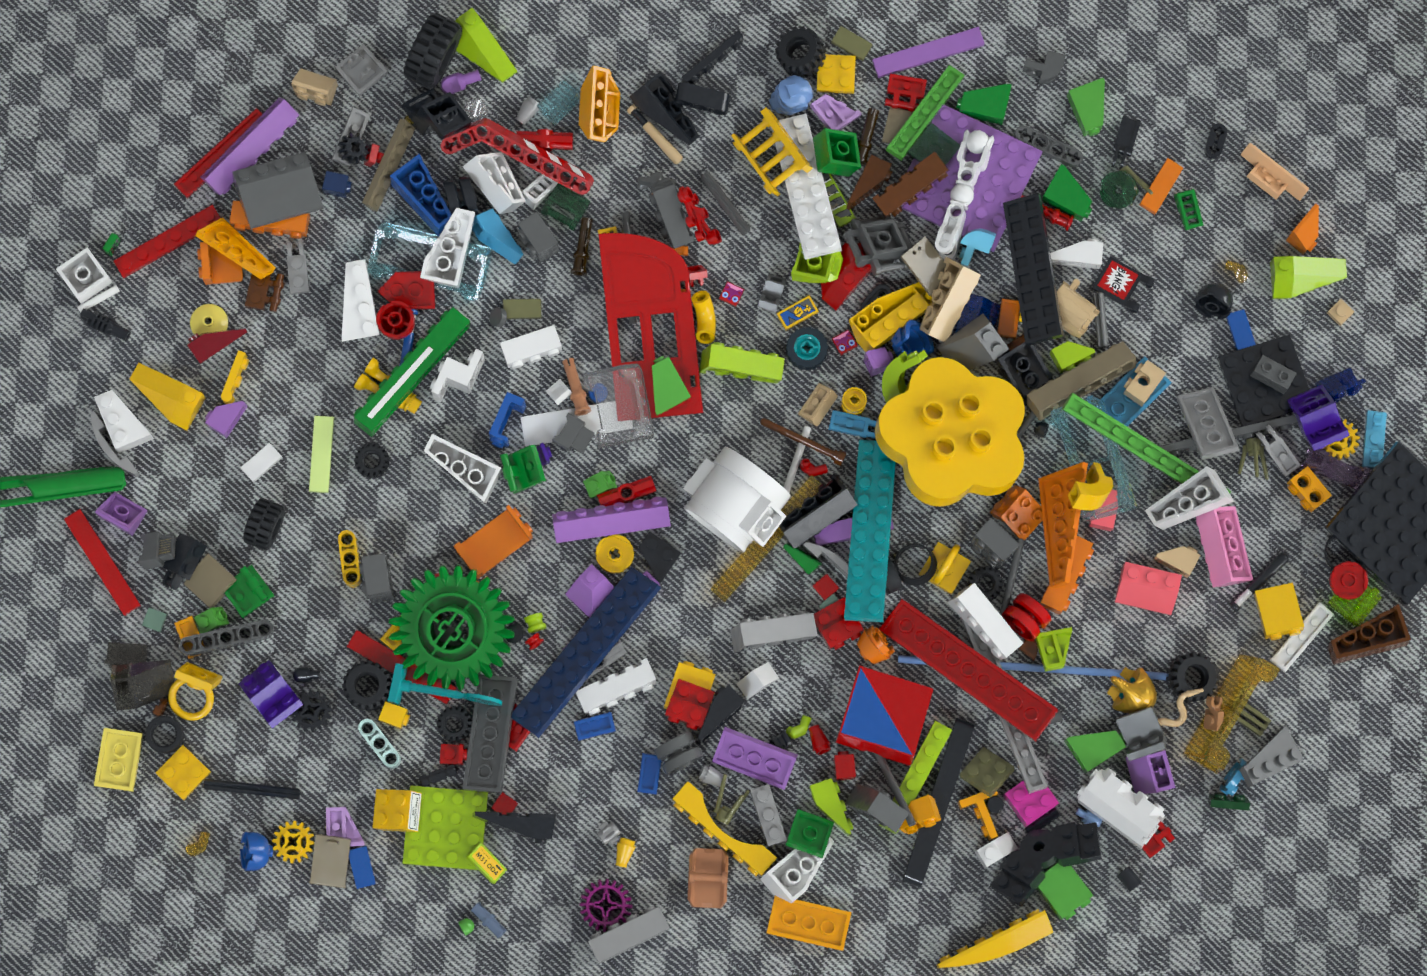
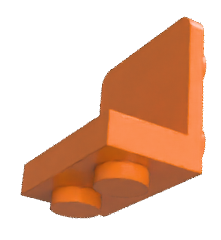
(217, 267)
(1018, 511)

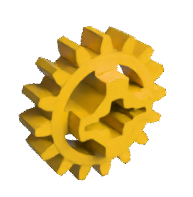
(1342, 446)
(286, 848)

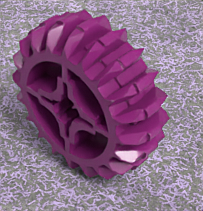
(606, 888)

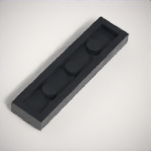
(719, 54)

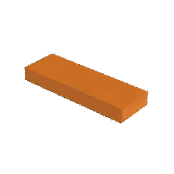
(1161, 186)

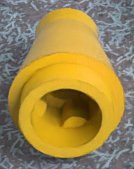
(625, 849)

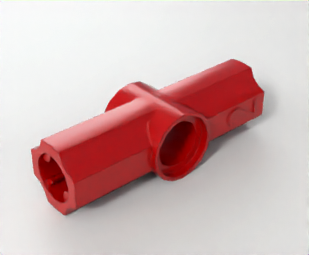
(548, 139)
(639, 489)

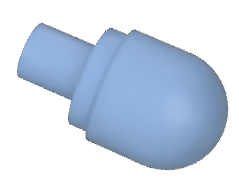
(1088, 817)

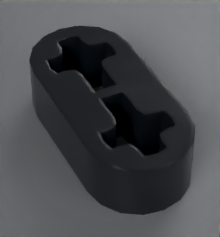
(1211, 140)

